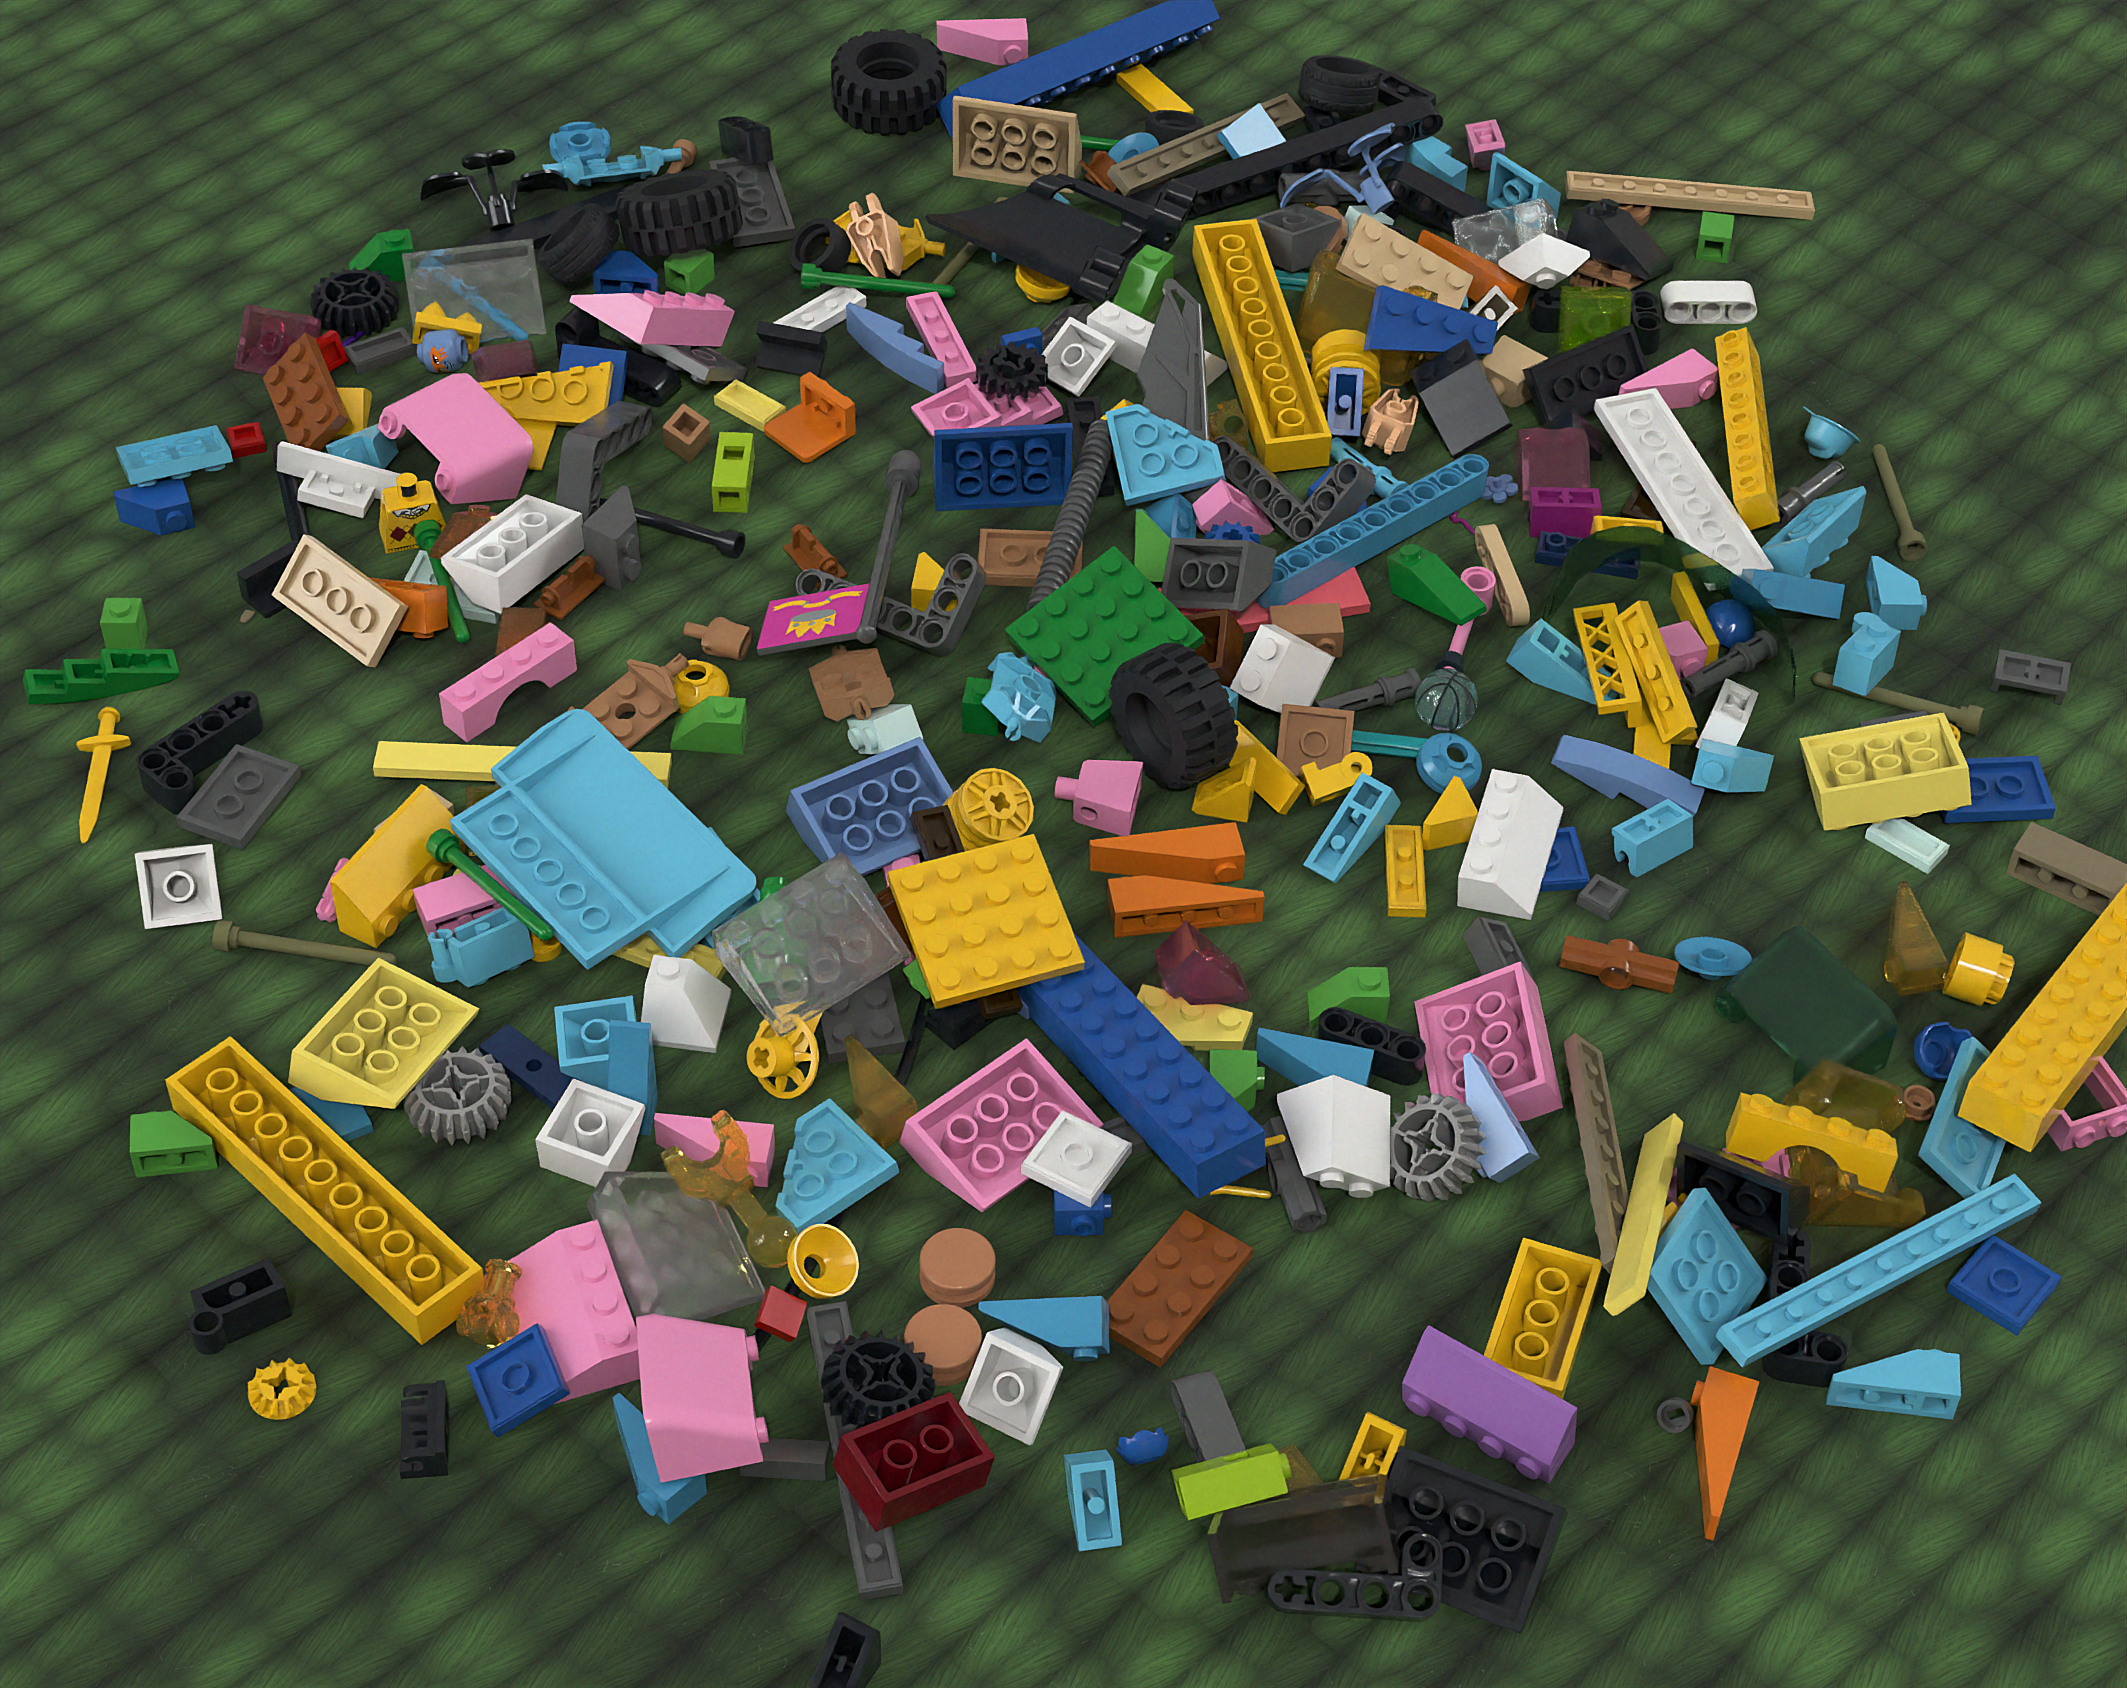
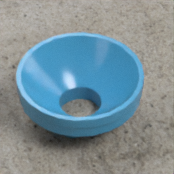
(1438, 769)

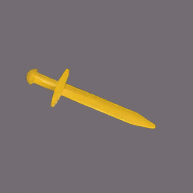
(101, 747)

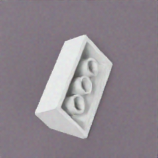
(1133, 336)
(515, 552)
(1509, 846)

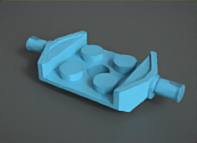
(626, 167)
(1020, 697)

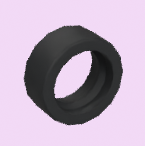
(1171, 124)
(811, 235)

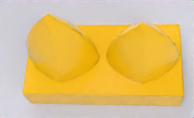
(434, 319)

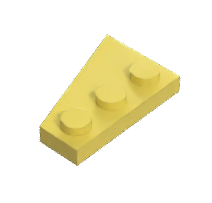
(1198, 1025)

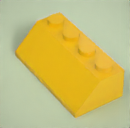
(378, 882)
(1544, 1314)

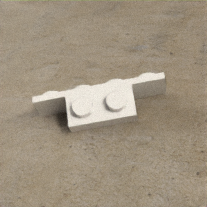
(334, 480)

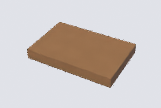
(1016, 556)

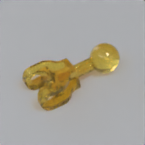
(728, 1183)

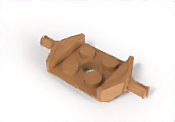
(851, 683)
(641, 690)

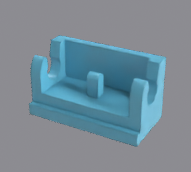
(1653, 837)

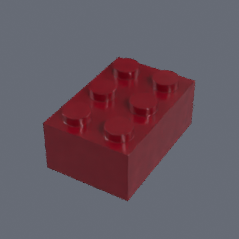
(913, 1461)

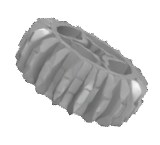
(481, 1092)
(1434, 1172)

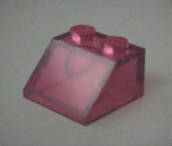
(268, 335)
(1552, 459)
(1199, 969)

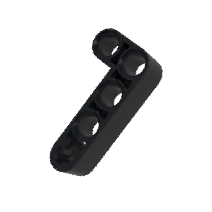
(1429, 197)
(1644, 316)
(645, 377)
(173, 761)
(1815, 1355)
(1353, 1585)

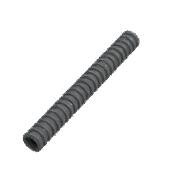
(1074, 512)

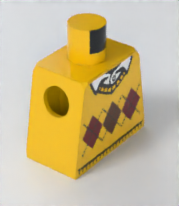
(404, 508)

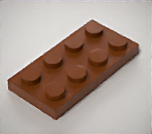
(305, 395)
(1175, 1287)

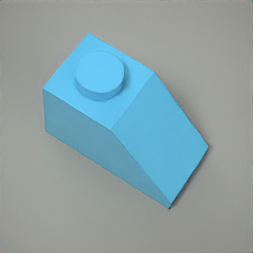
(1894, 595)
(1731, 768)
(1093, 1499)

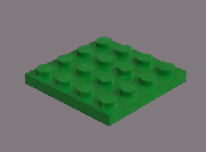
(1095, 626)

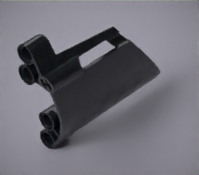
(1067, 241)

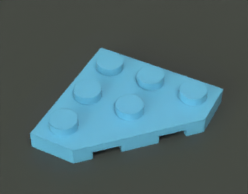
(1159, 455)
(829, 1167)

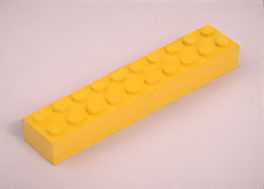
(1261, 346)
(2056, 1037)
(326, 1189)

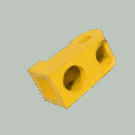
(1334, 780)

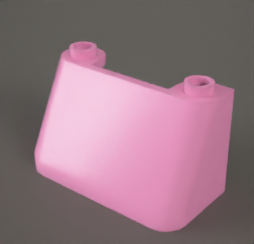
(471, 435)
(698, 1396)

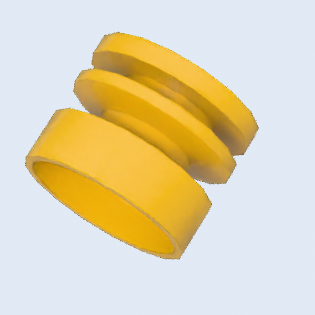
(1345, 350)
(990, 808)

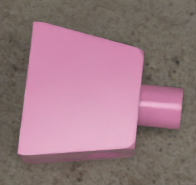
(1104, 794)

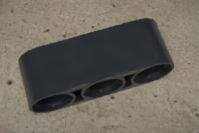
(745, 139)
(1397, 1053)

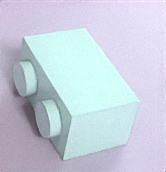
(883, 729)

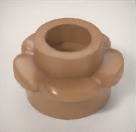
(1919, 1103)

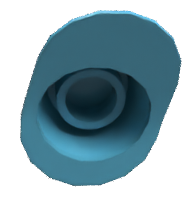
(1827, 438)

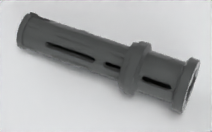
(1797, 498)
(1741, 658)
(1383, 692)

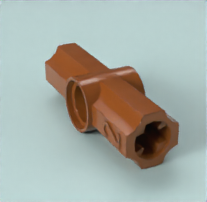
(1619, 964)

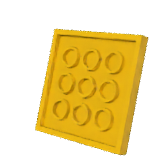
(985, 921)

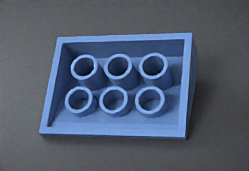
(869, 806)

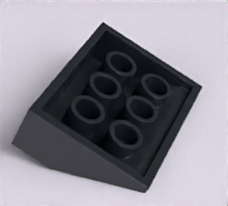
(1489, 1534)

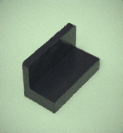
(790, 349)
(261, 578)

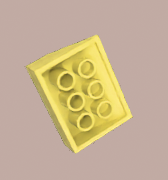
(1886, 771)
(378, 1039)

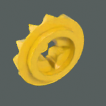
(292, 1399)

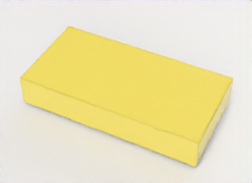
(748, 404)

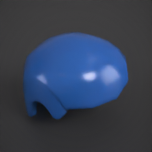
(1731, 622)
(1937, 1049)

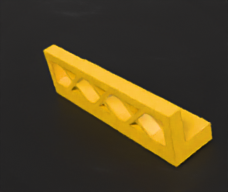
(1615, 656)
(1656, 675)

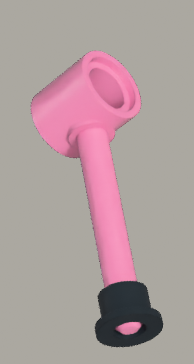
(1482, 583)

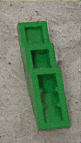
(110, 675)

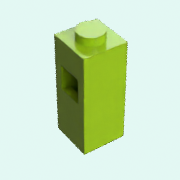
(733, 472)
(1231, 1480)

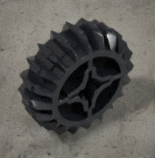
(355, 301)
(878, 1373)

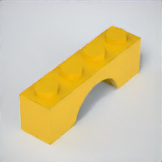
(1765, 1127)

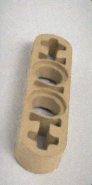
(1507, 584)

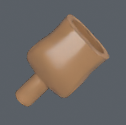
(722, 638)

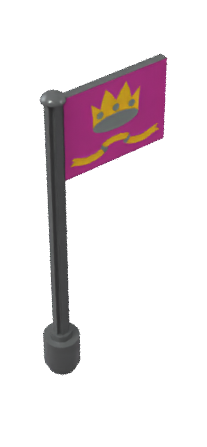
(850, 610)

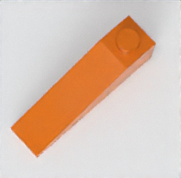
(1485, 272)
(425, 604)
(1187, 854)
(1162, 904)
(1719, 1429)

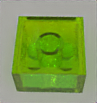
(1590, 313)

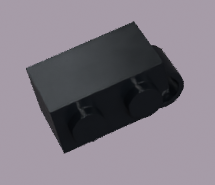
(237, 1306)

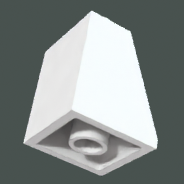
(1340, 1134)

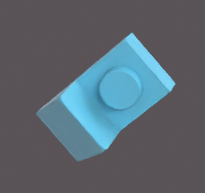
(366, 447)

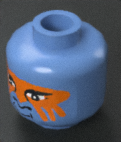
(442, 351)

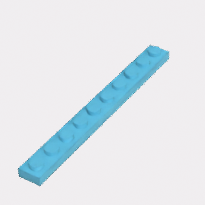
(1877, 1270)

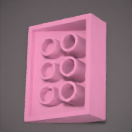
(662, 318)
(1501, 1024)
(990, 1125)
(581, 1305)

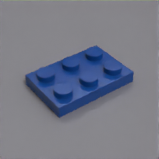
(2005, 791)

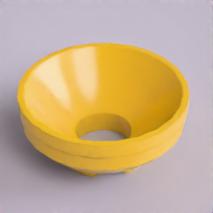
(1039, 286)
(692, 692)
(834, 1255)

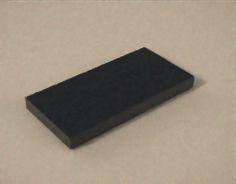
(1585, 373)

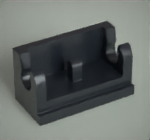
(957, 1022)
(424, 1431)

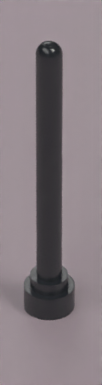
(729, 542)

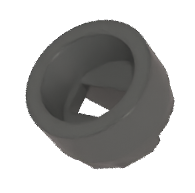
(1678, 1423)

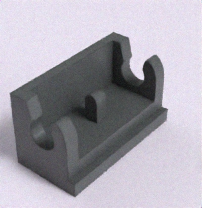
(2031, 673)

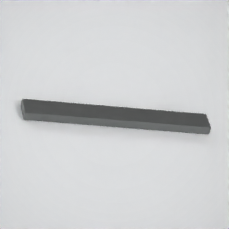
(871, 1551)

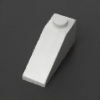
(1729, 714)

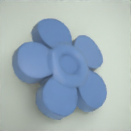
(1499, 488)

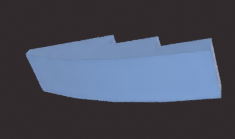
(890, 346)
(1619, 771)

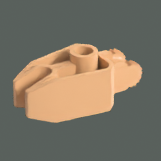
(875, 238)
(1390, 422)

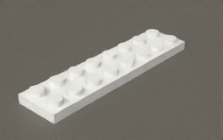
(1679, 480)

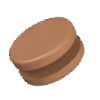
(957, 1267)
(949, 1340)

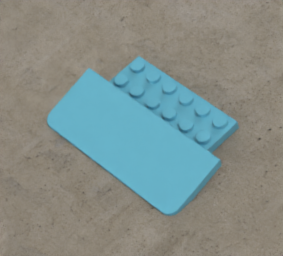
(601, 845)

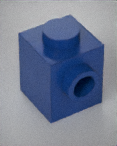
(1078, 1219)

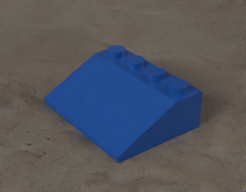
(1002, 466)

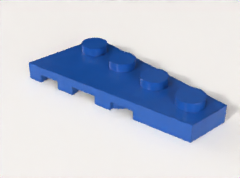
(1420, 325)

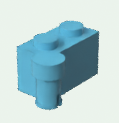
(1866, 654)
(480, 948)

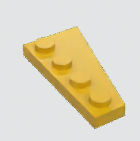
(557, 397)

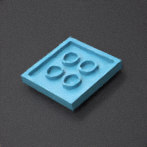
(174, 456)
(1703, 1274)

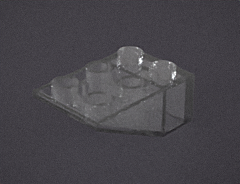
(1505, 229)

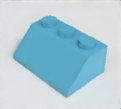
(1815, 533)

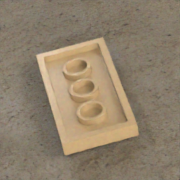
(1387, 258)
(339, 601)

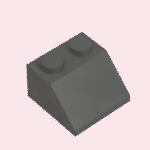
(1296, 235)
(613, 540)

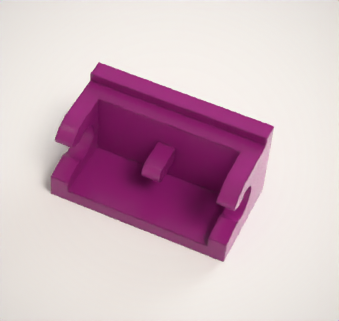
(1563, 510)

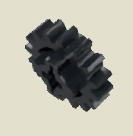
(1011, 370)

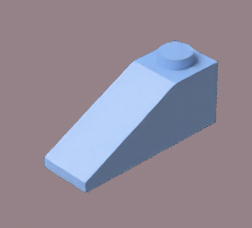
(1506, 1141)

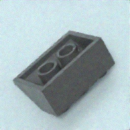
(1216, 573)

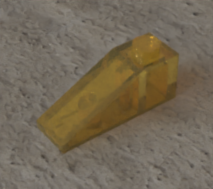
(1913, 953)
(878, 1097)

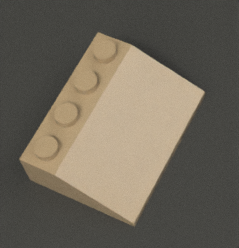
(1013, 142)

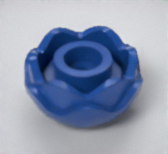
(1143, 1446)

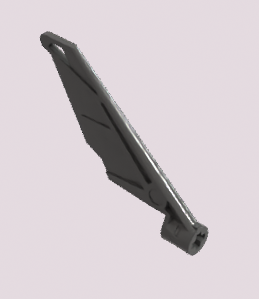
(1175, 369)

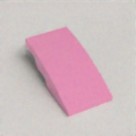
(971, 407)

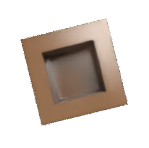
(686, 433)

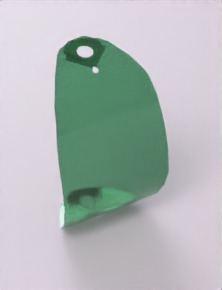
(1650, 545)

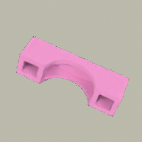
(475, 700)

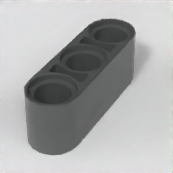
(1205, 1416)

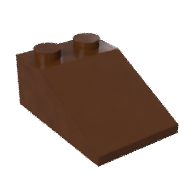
(1222, 642)

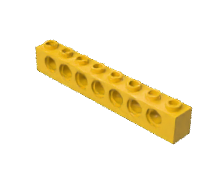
(1747, 429)

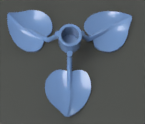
(1373, 189)

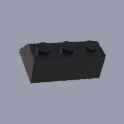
(1744, 1190)

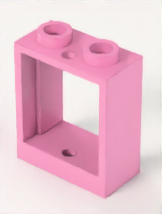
(2111, 1122)

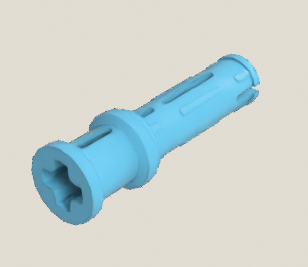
(1385, 482)

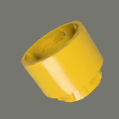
(1978, 971)

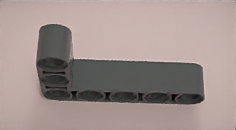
(593, 445)
(1304, 516)
(924, 623)

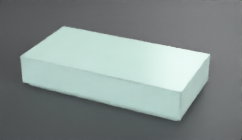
(1908, 843)

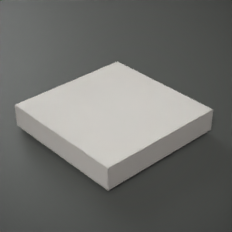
(1076, 1158)

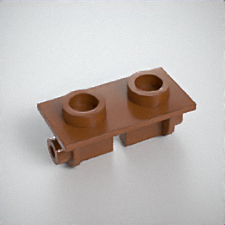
(1098, 170)
(810, 553)
(570, 589)

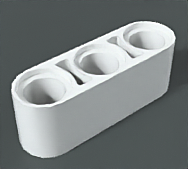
(1708, 302)

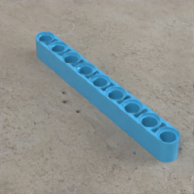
(1375, 529)

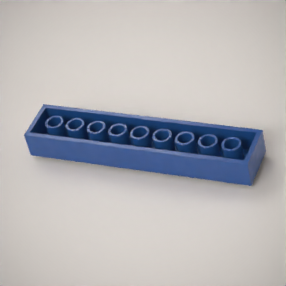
(1090, 57)
(1147, 1075)

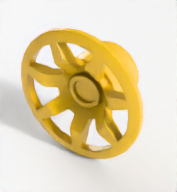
(778, 1058)

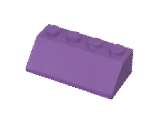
(1489, 1405)

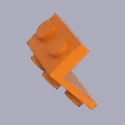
(816, 423)

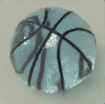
(1446, 700)

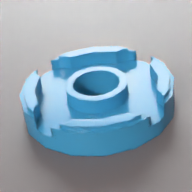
(594, 141)

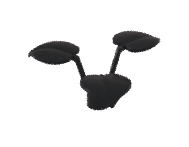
(498, 207)

